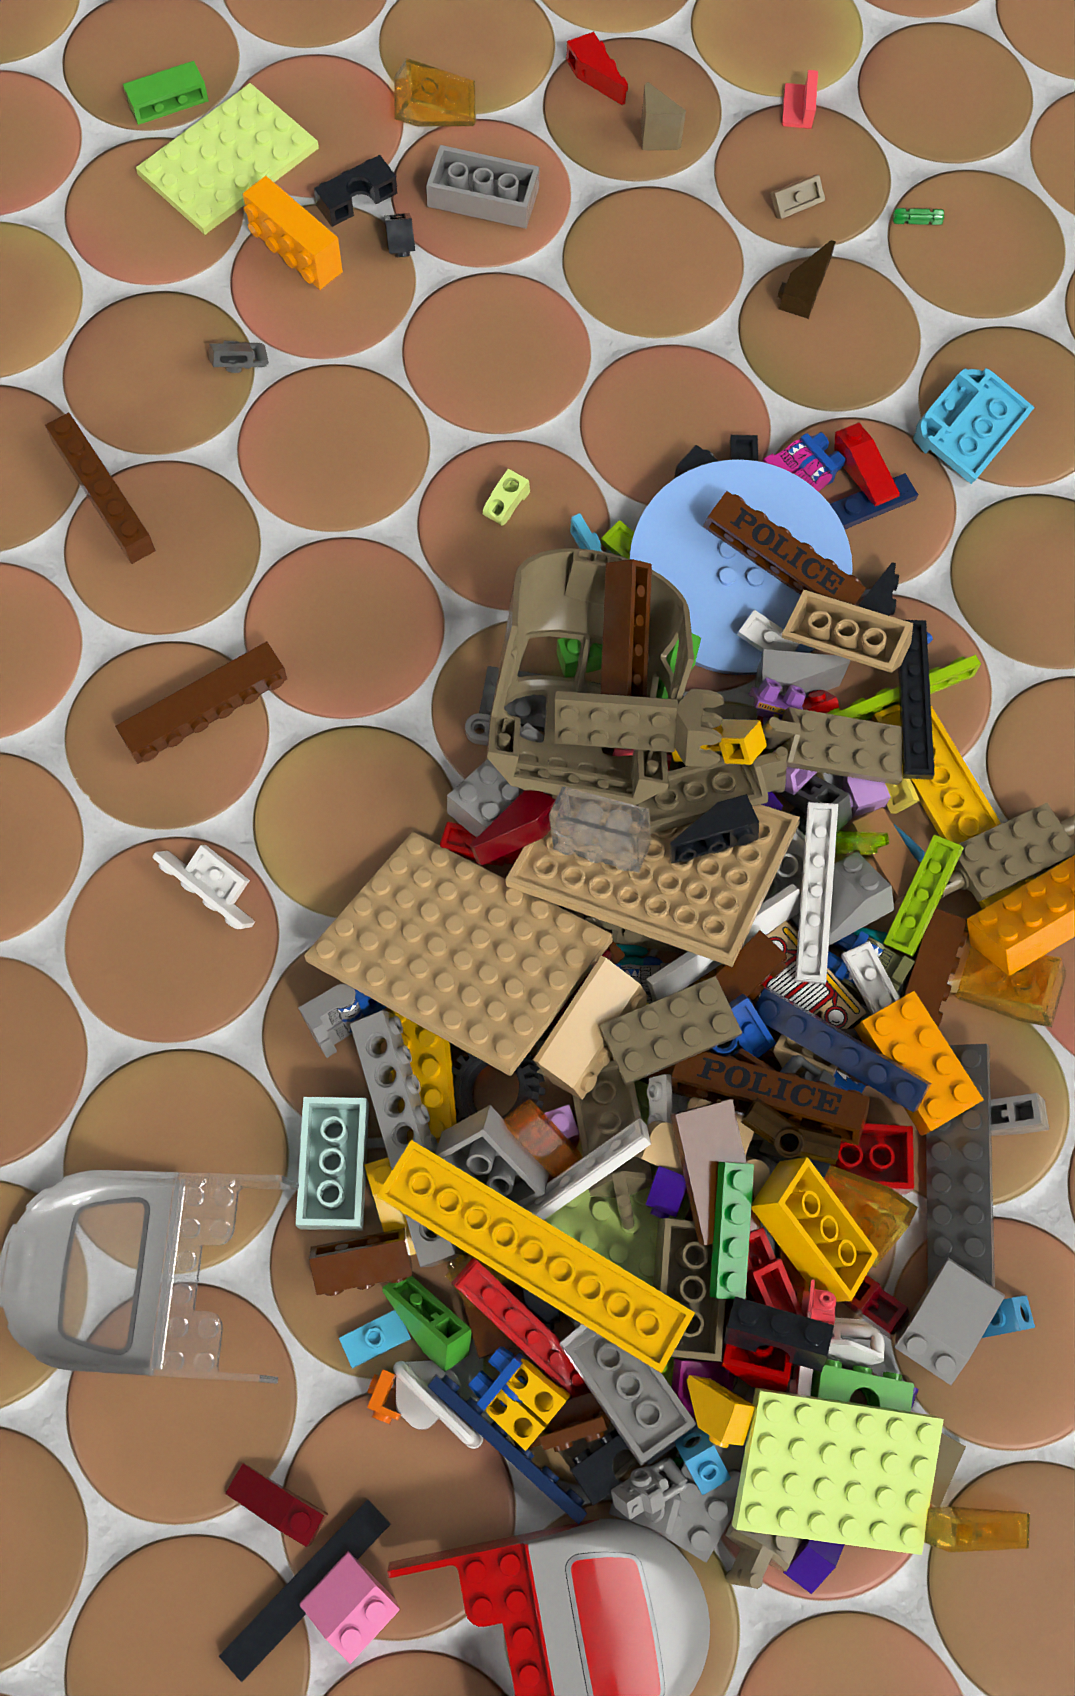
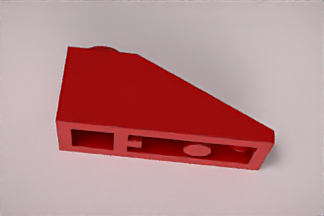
(865, 464)

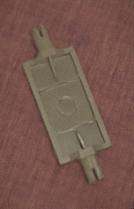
(1012, 853)

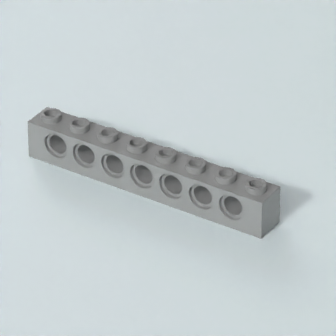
(368, 1037)

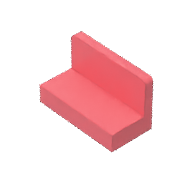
(800, 102)

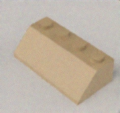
(849, 631)
(576, 1045)

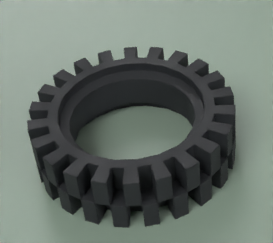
(470, 1069)

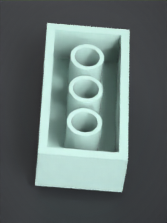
(332, 1164)

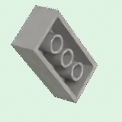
(483, 186)
(485, 793)

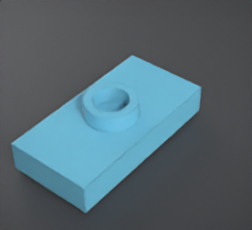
(583, 535)
(374, 1338)

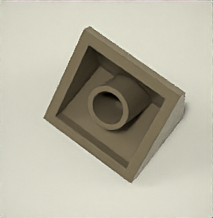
(660, 121)

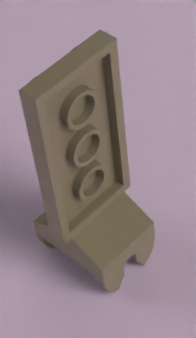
(641, 723)

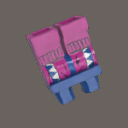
(809, 461)

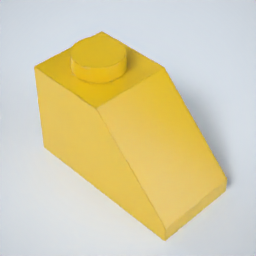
(720, 1411)

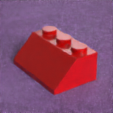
(766, 1367)

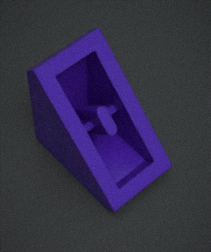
(813, 1563)

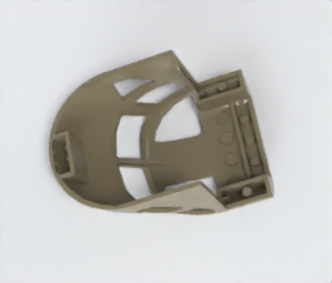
(564, 598)

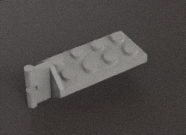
(629, 1392)
(705, 1517)

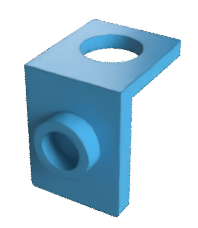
(1009, 1317)
(702, 1461)

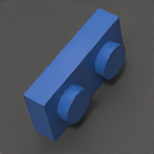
(755, 1035)

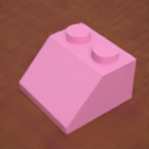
(349, 1607)

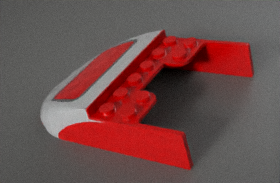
(585, 1608)

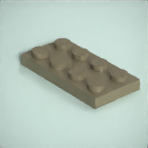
(670, 1030)

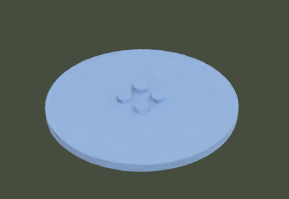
(713, 576)

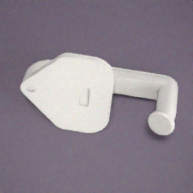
(850, 1352)
(422, 1406)

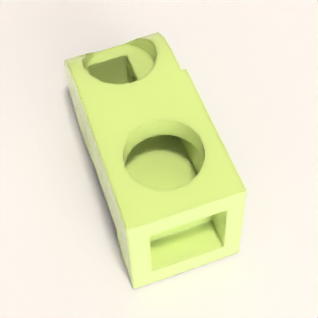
(506, 497)

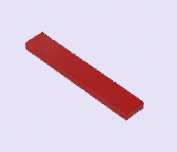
(519, 1325)

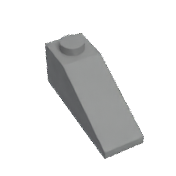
(1018, 1115)

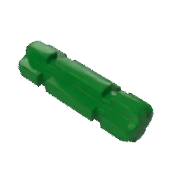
(918, 216)

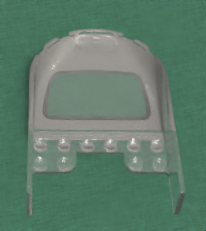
(111, 1270)

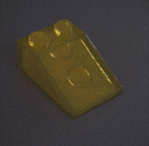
(433, 96)
(1025, 996)
(874, 1207)

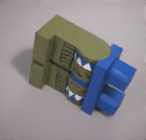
(894, 965)

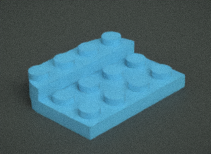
(971, 421)

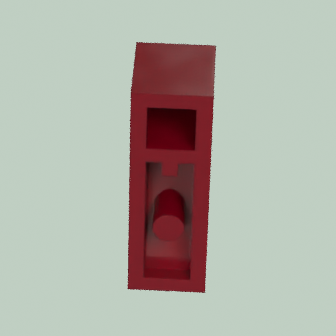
(516, 827)
(276, 1505)

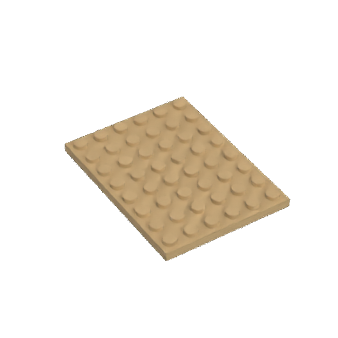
(688, 904)
(460, 952)

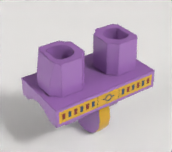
(771, 703)

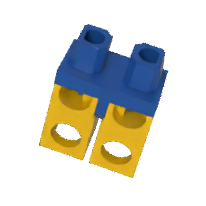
(520, 1397)

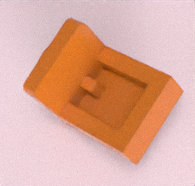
(380, 1389)

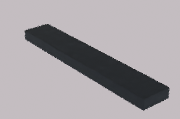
(916, 707)
(284, 1609)

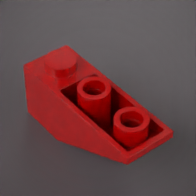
(594, 67)

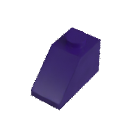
(666, 1193)

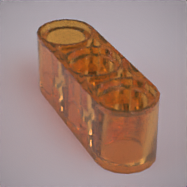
(542, 1138)

